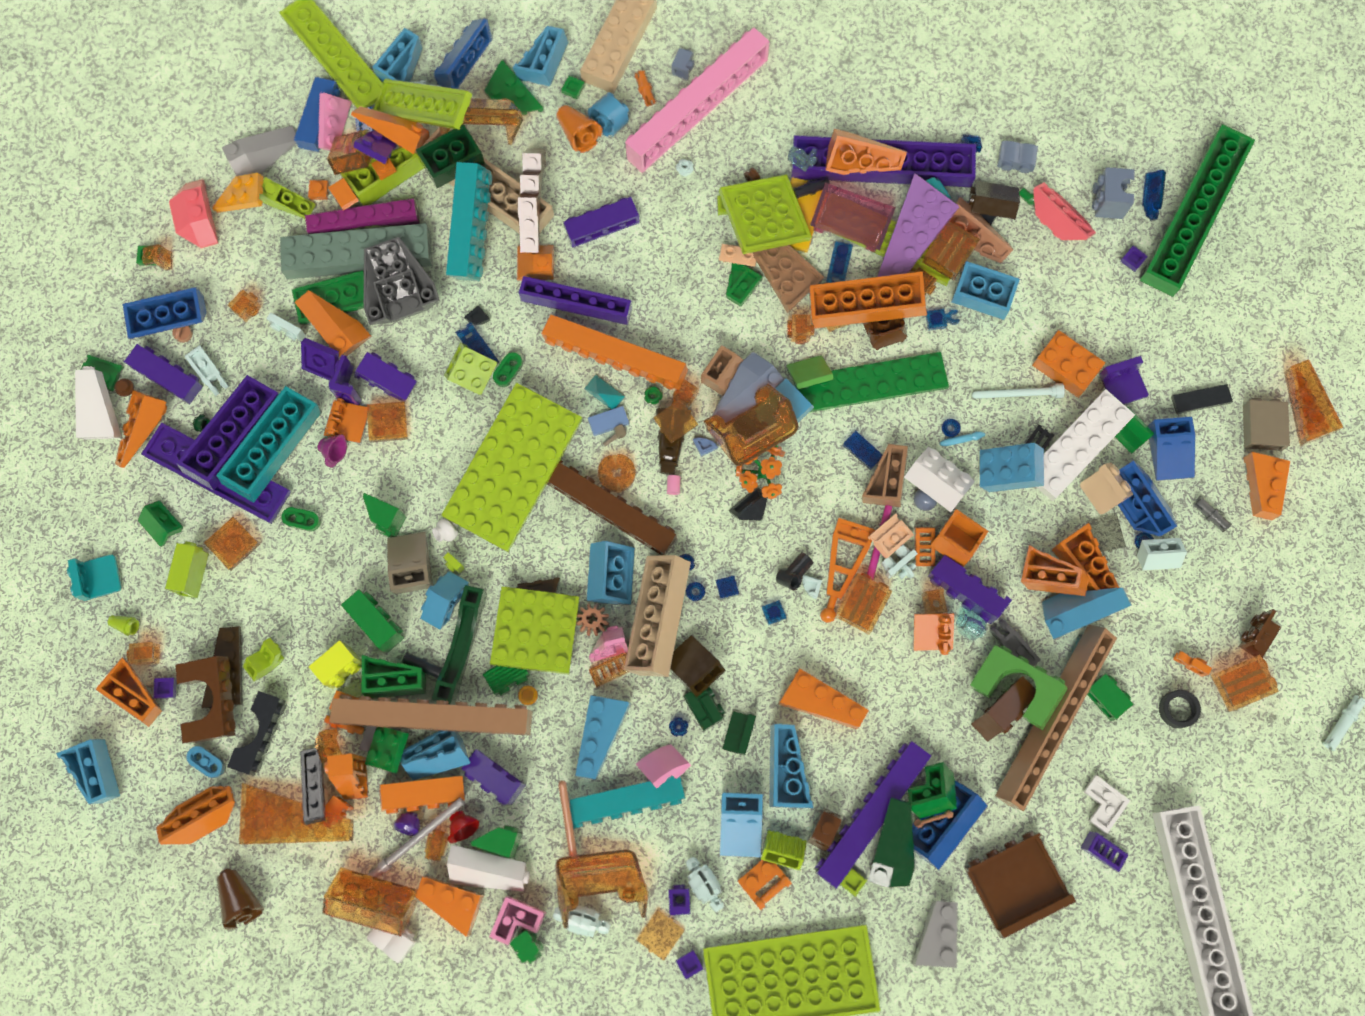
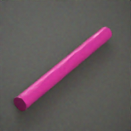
(876, 554)

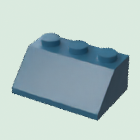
(610, 573)

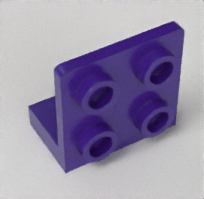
(1125, 380)
(339, 383)

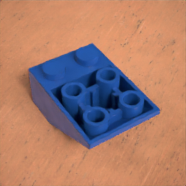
(1173, 448)

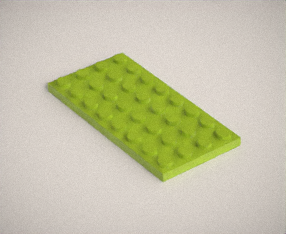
(512, 467)
(794, 975)

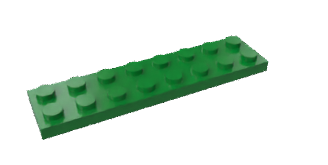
(879, 382)

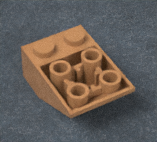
(721, 370)

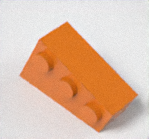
(1267, 484)
(1052, 575)
(129, 693)
(348, 775)

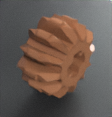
(600, 617)

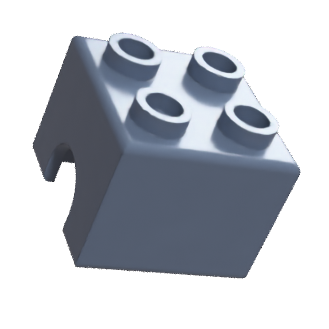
(1110, 193)

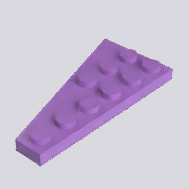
(919, 223)

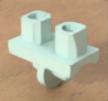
(892, 567)

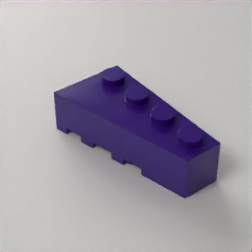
(968, 590)

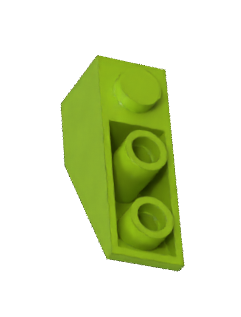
(285, 199)

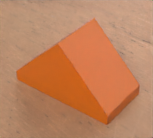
(343, 194)

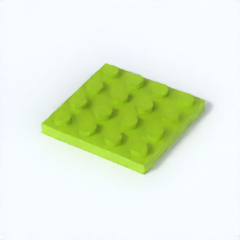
(764, 214)
(534, 630)

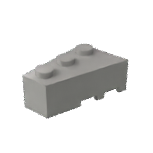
(939, 937)

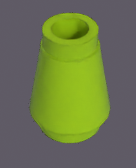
(124, 624)

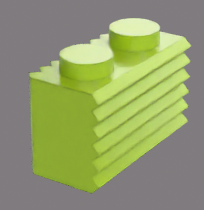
(784, 850)

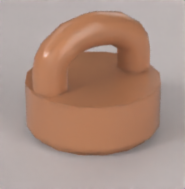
(182, 334)

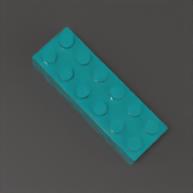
(468, 222)
(269, 444)

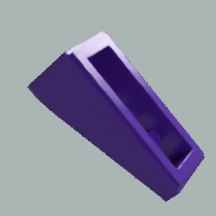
(1092, 845)

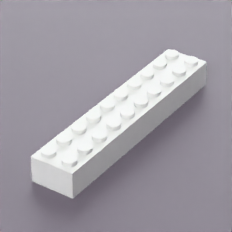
(1202, 913)

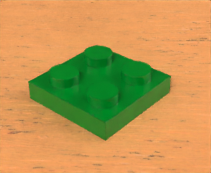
(386, 749)

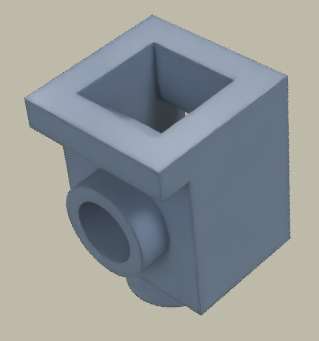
(683, 64)

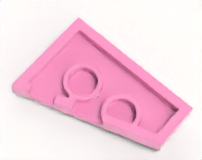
(332, 119)

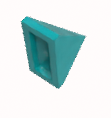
(604, 392)

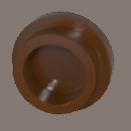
(124, 387)

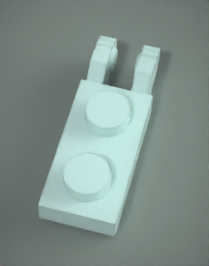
(205, 368)

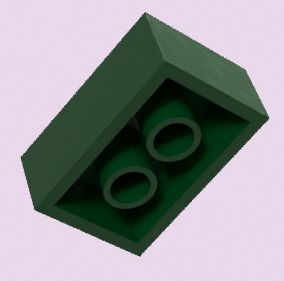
(442, 154)

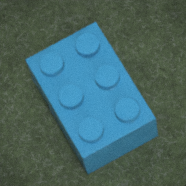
(985, 290)
(1012, 467)

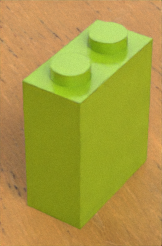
(187, 570)

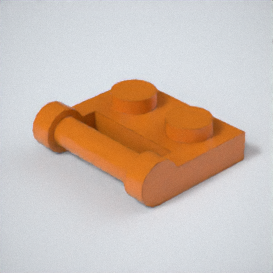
(760, 876)

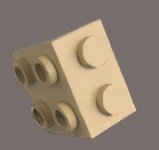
(1106, 488)

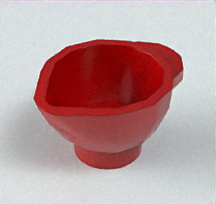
(462, 827)

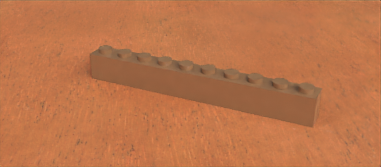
(431, 716)
(1042, 744)

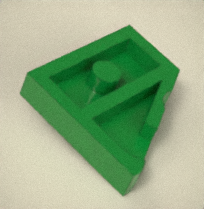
(741, 283)

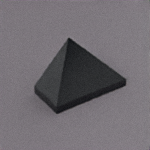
(750, 507)

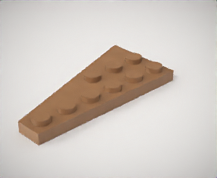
(788, 274)

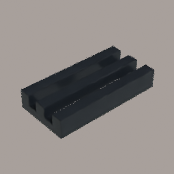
(1044, 433)

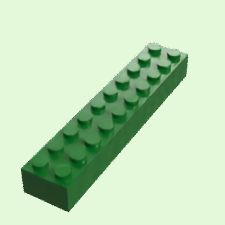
(1197, 210)

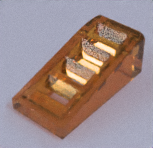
(593, 671)

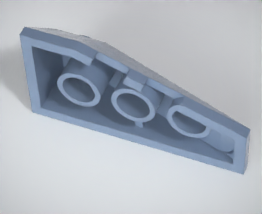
(750, 376)

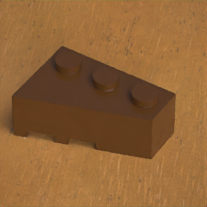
(1005, 709)

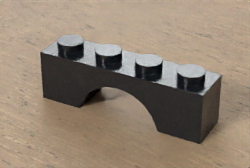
(267, 710)

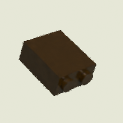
(994, 199)
(695, 666)

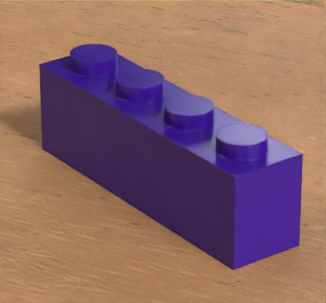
(601, 221)
(164, 374)

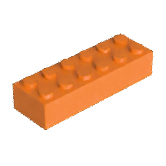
(868, 300)

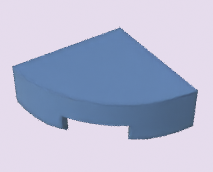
(704, 445)

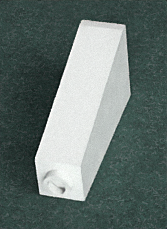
(94, 407)
(485, 870)

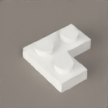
(1111, 803)

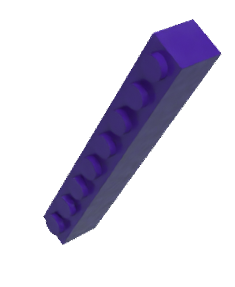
(872, 815)

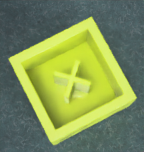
(336, 665)

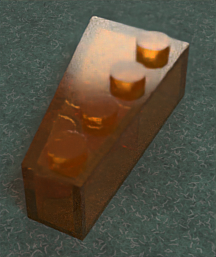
(1310, 404)

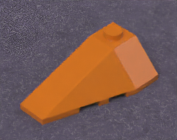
(855, 153)
(144, 416)

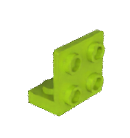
(470, 369)

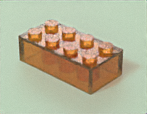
(370, 901)

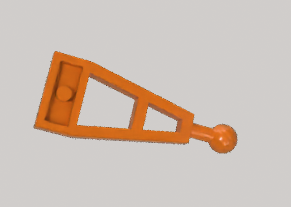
(854, 534)

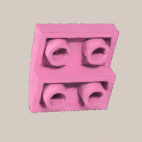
(662, 764)

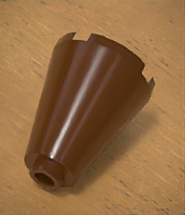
(236, 900)

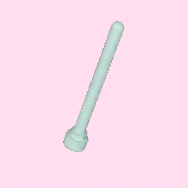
(1056, 391)

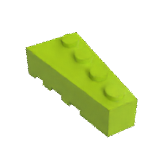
(369, 187)

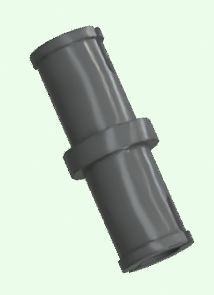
(1212, 514)

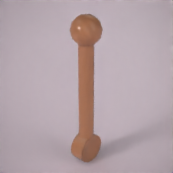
(919, 823)

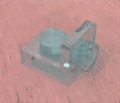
(801, 159)

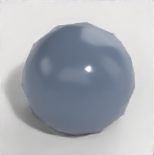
(923, 501)

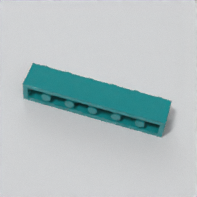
(624, 800)

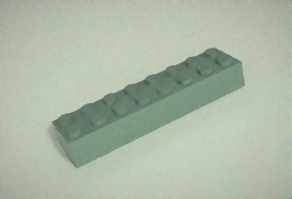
(344, 250)

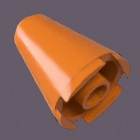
(578, 128)

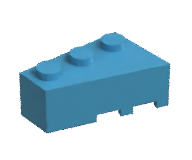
(400, 58)
(92, 770)

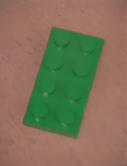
(342, 292)

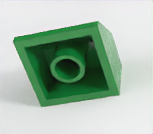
(384, 516)
(500, 841)

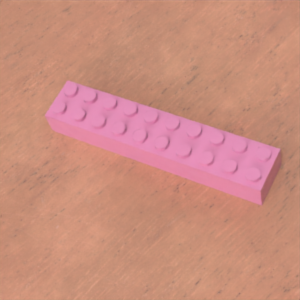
(697, 100)

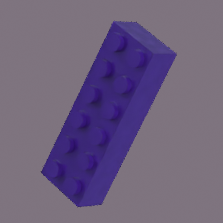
(226, 431)

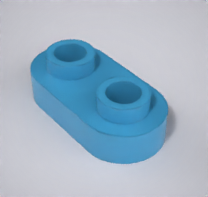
(206, 763)

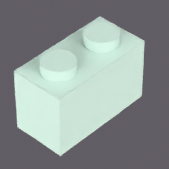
(1161, 554)

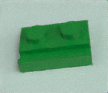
(110, 370)

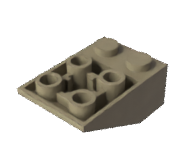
(408, 563)

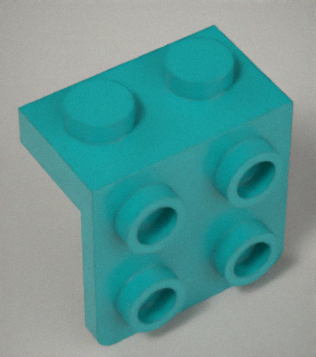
(94, 577)

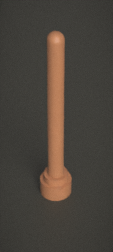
(567, 818)

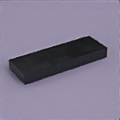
(1201, 399)

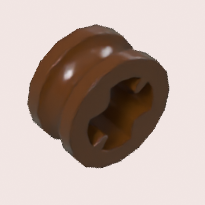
(752, 175)

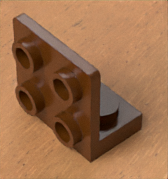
(1260, 634)

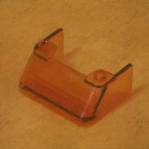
(493, 113)
(599, 874)

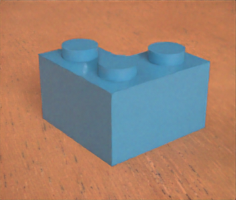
(442, 599)

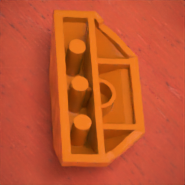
(197, 816)

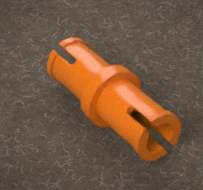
(645, 88)

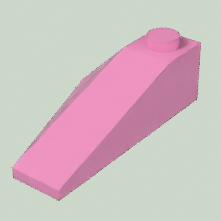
(609, 644)

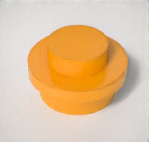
(527, 695)

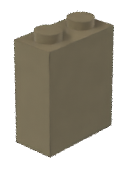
(1266, 424)

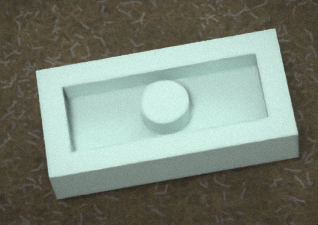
(291, 331)

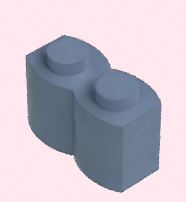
(1017, 156)

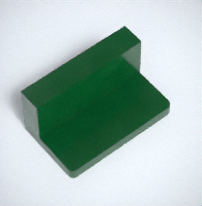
(739, 733)

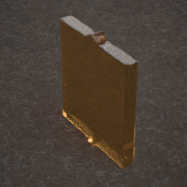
(675, 421)
(660, 935)

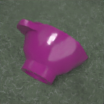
(332, 449)

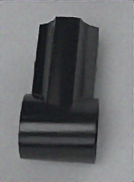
(792, 576)

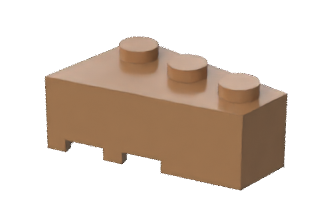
(888, 480)

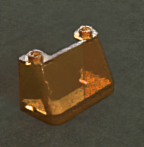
(756, 428)

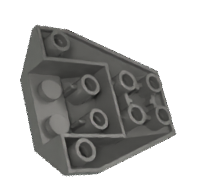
(395, 283)

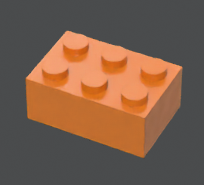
(1068, 363)

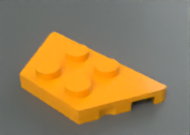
(241, 193)

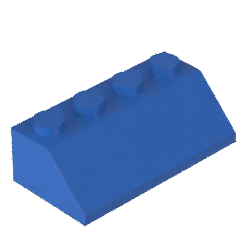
(464, 54)
(164, 312)
(939, 838)

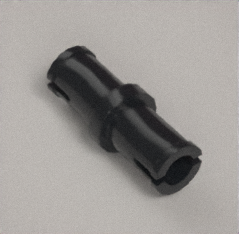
(810, 187)
(424, 664)

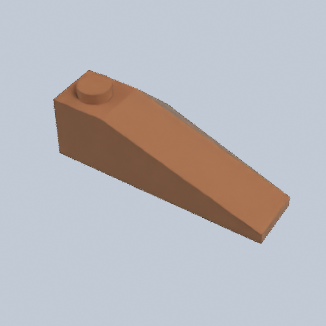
(991, 242)

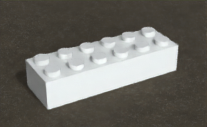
(1082, 442)

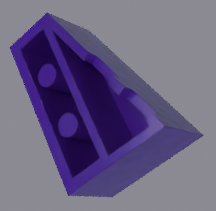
(385, 376)

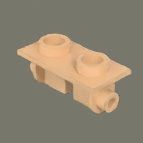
(734, 255)

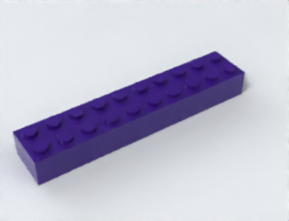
(949, 162)

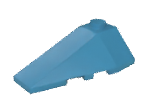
(1071, 612)

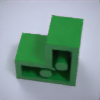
(937, 794)

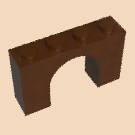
(220, 719)

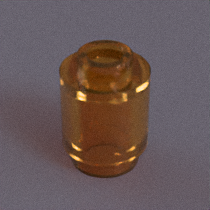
(435, 845)

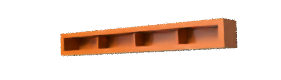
(615, 352)

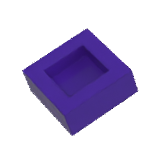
(1134, 258)
(164, 688)
(689, 964)

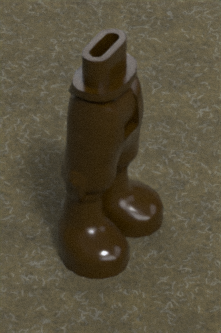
(668, 452)

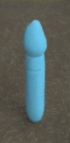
(962, 439)

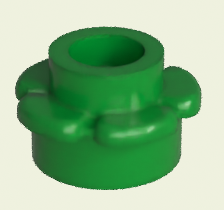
(653, 391)

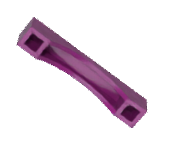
(390, 213)

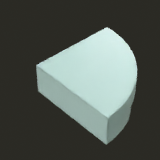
(811, 585)

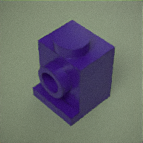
(679, 908)

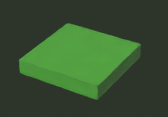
(809, 372)

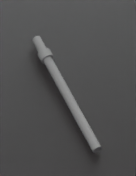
(385, 864)

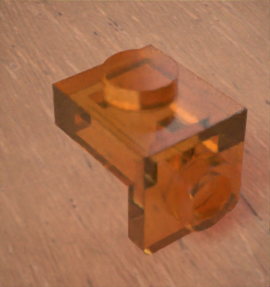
(327, 744)

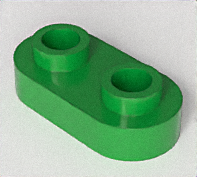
(507, 370)
(301, 520)

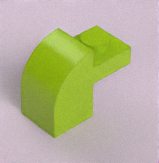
(264, 660)

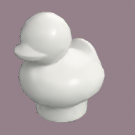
(445, 530)

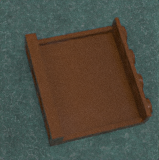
(1018, 884)

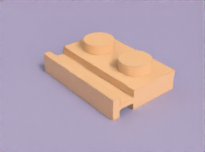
(890, 536)

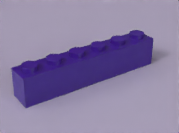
(575, 300)

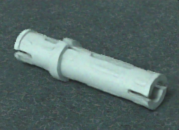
(1348, 716)

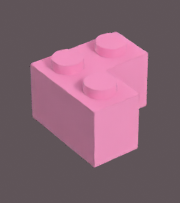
(516, 914)

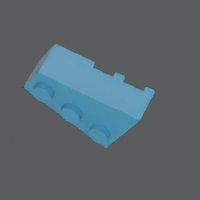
(543, 58)
(435, 755)

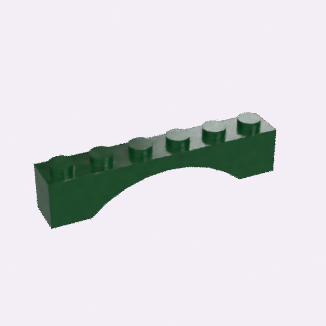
(467, 622)

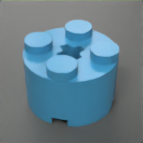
(609, 114)

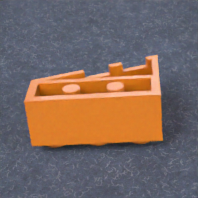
(451, 903)

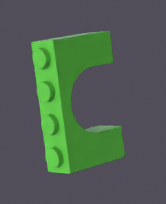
(1001, 664)

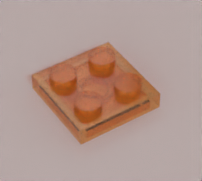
(387, 422)
(231, 543)

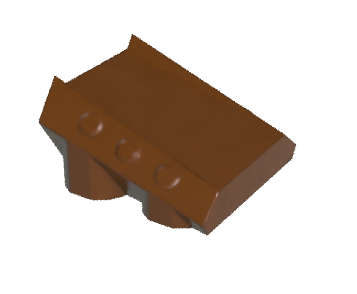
(885, 332)

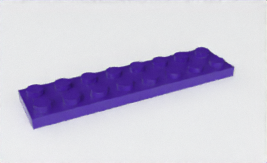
(169, 446)

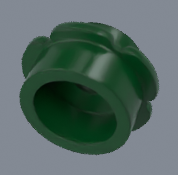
(200, 422)

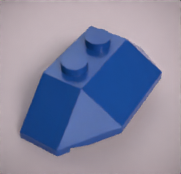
(1146, 507)

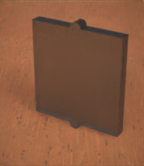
(1107, 532)

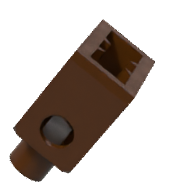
(825, 829)

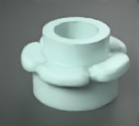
(684, 171)

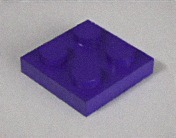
(318, 359)

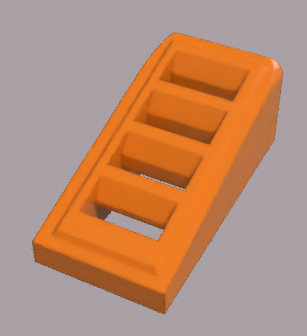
(917, 530)

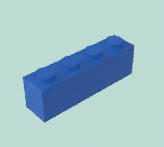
(308, 130)

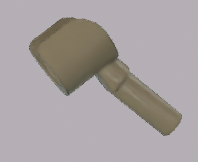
(620, 433)

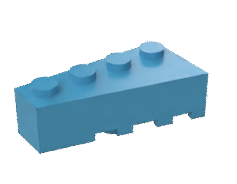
(600, 730)
(787, 776)

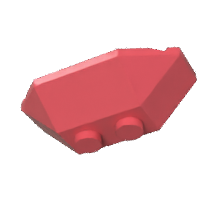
(193, 214)
(1060, 215)

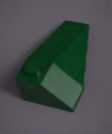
(894, 854)

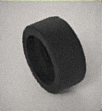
(1191, 699)

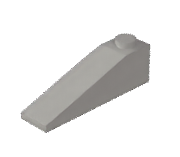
(259, 151)

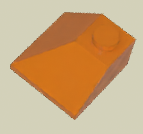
(536, 265)

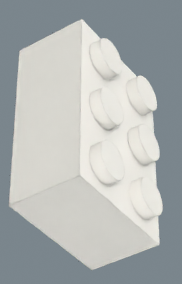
(939, 479)

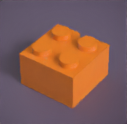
(959, 538)

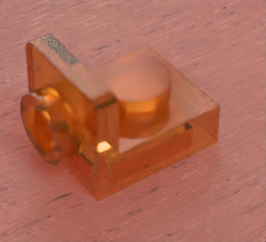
(157, 255)

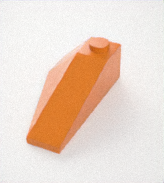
(401, 131)
(335, 326)

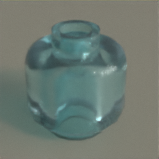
(971, 625)

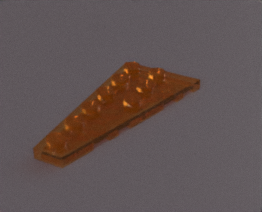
(279, 819)

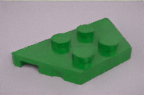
(507, 85)

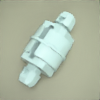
(704, 884)
(584, 921)

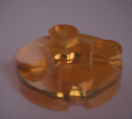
(616, 462)

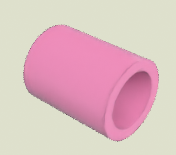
(673, 484)

